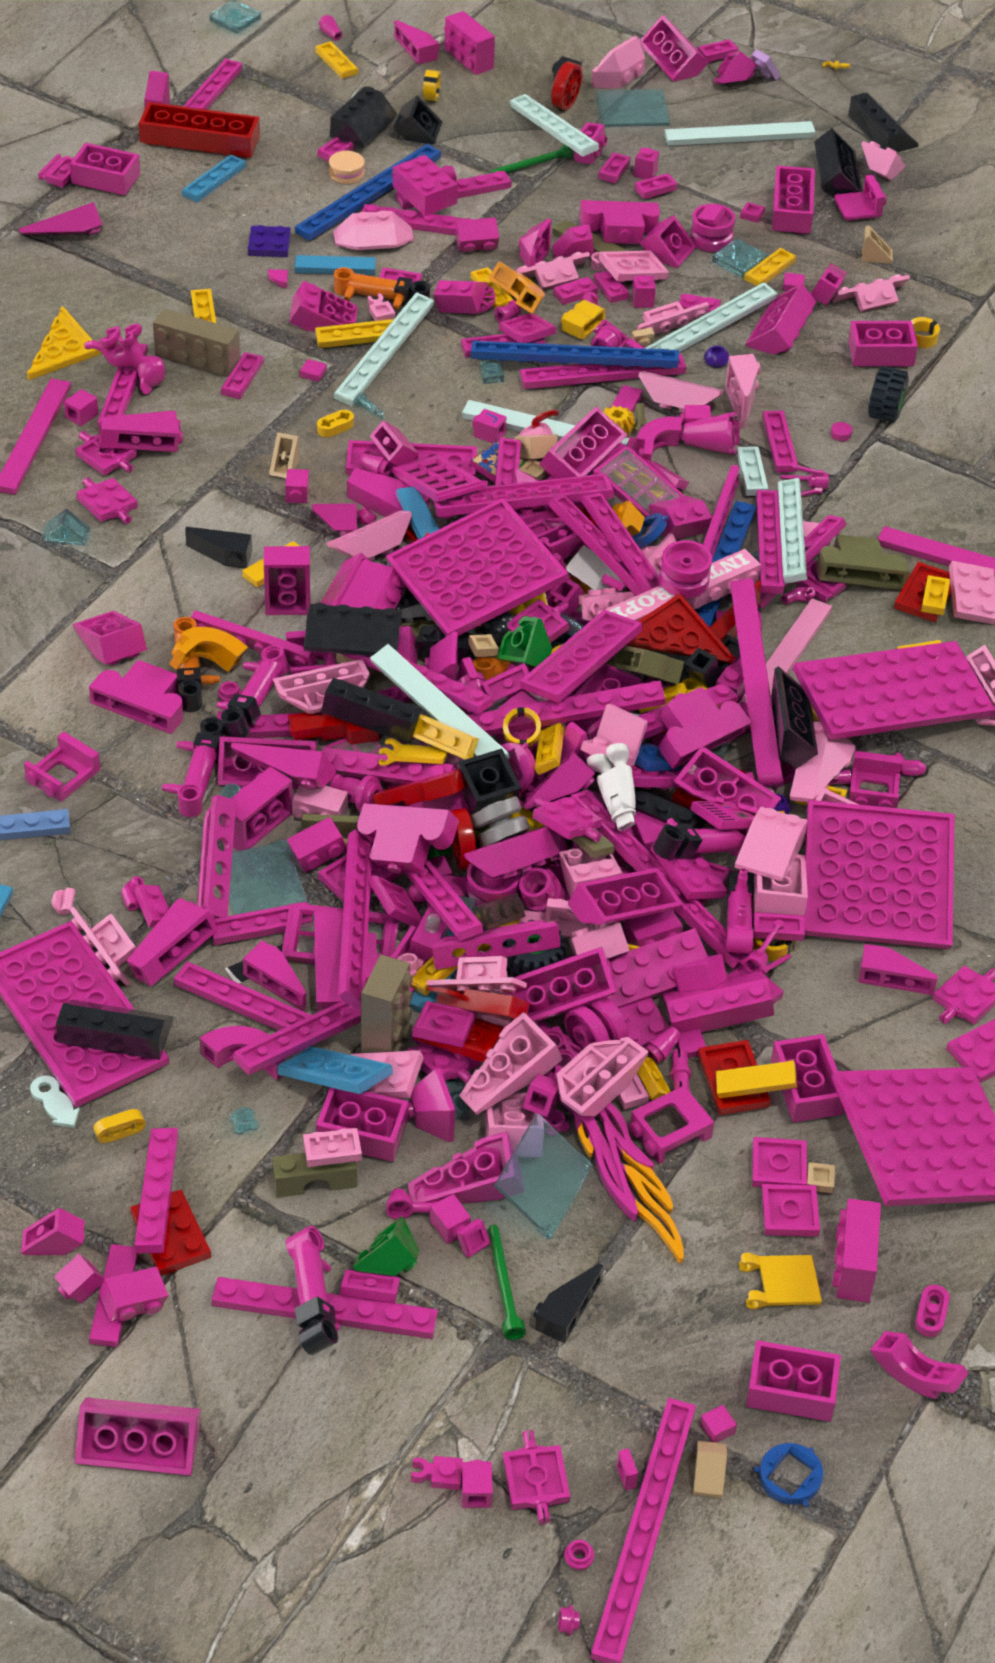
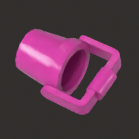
(608, 335)
(472, 679)

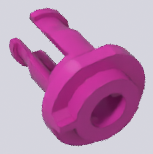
(358, 790)

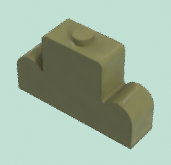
(861, 563)
(647, 664)

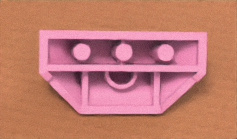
(620, 65)
(373, 231)
(677, 392)
(375, 537)
(984, 668)
(308, 688)
(599, 1074)

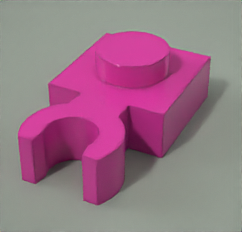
(443, 1472)

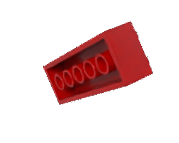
(199, 129)

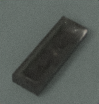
(499, 911)

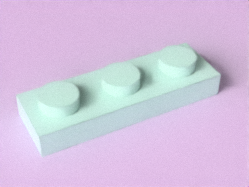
(751, 470)

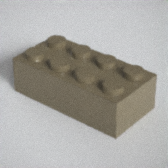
(196, 342)
(386, 1006)

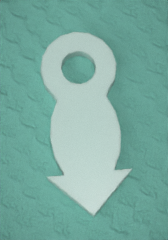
(55, 1103)

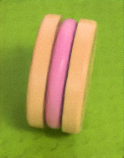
(346, 167)

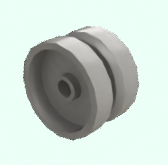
(498, 820)

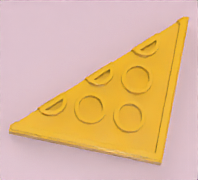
(61, 346)

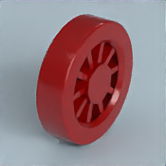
(566, 86)
(464, 838)

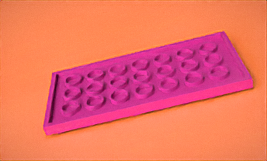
(893, 690)
(36, 983)

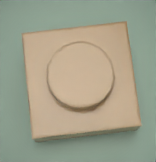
(643, 337)
(534, 469)
(483, 645)
(822, 1176)

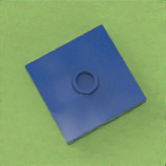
(651, 759)

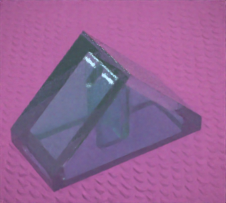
(66, 529)

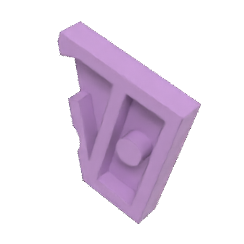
(765, 65)

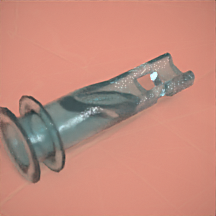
(362, 400)

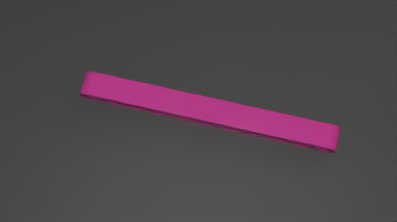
(756, 683)

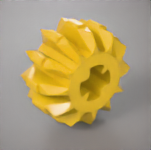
(621, 417)

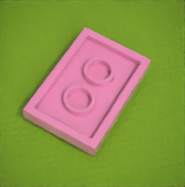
(627, 264)
(973, 592)
(405, 1072)

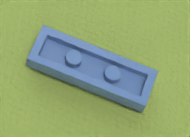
(34, 824)

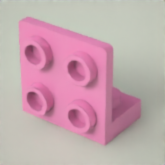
(617, 727)
(332, 1147)

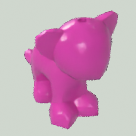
(128, 352)

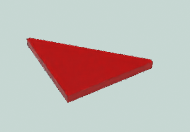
(679, 631)

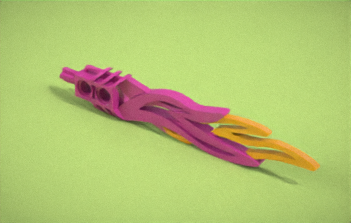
(607, 1160)

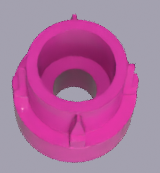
(537, 887)

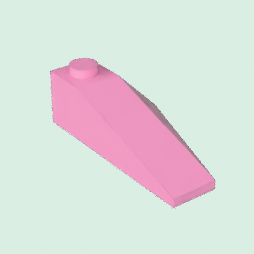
(823, 767)
(511, 1065)

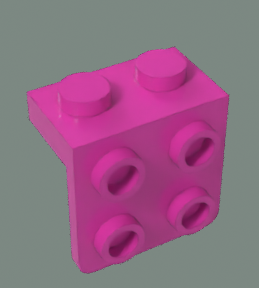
(862, 204)

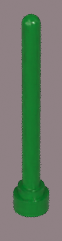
(564, 152)
(513, 1326)

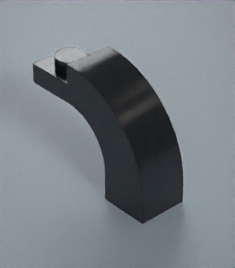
(706, 667)

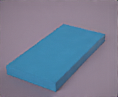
(335, 1069)

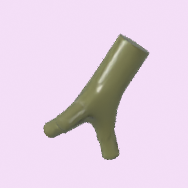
(640, 416)

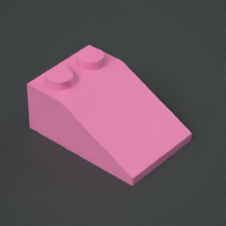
(742, 385)
(771, 843)
(782, 896)
(509, 1117)

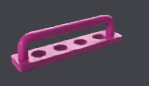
(211, 855)
(495, 937)

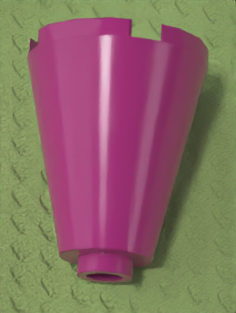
(713, 433)

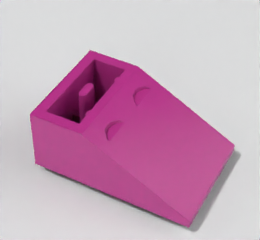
(318, 308)

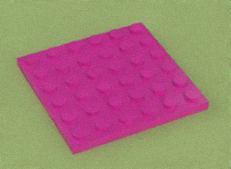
(477, 568)
(879, 874)
(922, 1133)

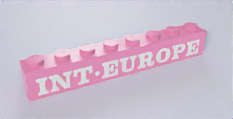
(731, 568)

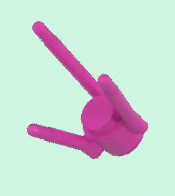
(817, 479)
(758, 959)

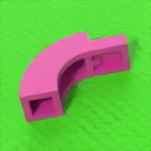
(657, 434)
(221, 1044)
(913, 1368)

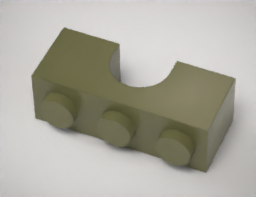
(292, 1174)

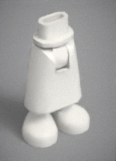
(616, 784)

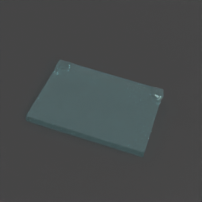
(632, 108)
(264, 878)
(543, 1176)

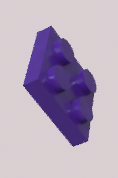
(269, 241)

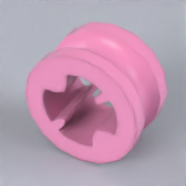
(596, 263)

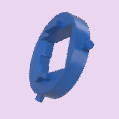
(657, 525)
(808, 1488)

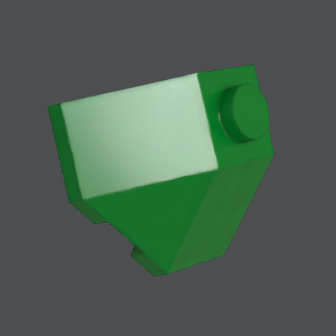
(526, 643)
(390, 1252)

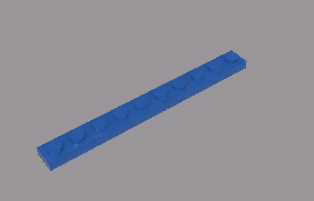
(357, 198)
(575, 354)
(730, 543)

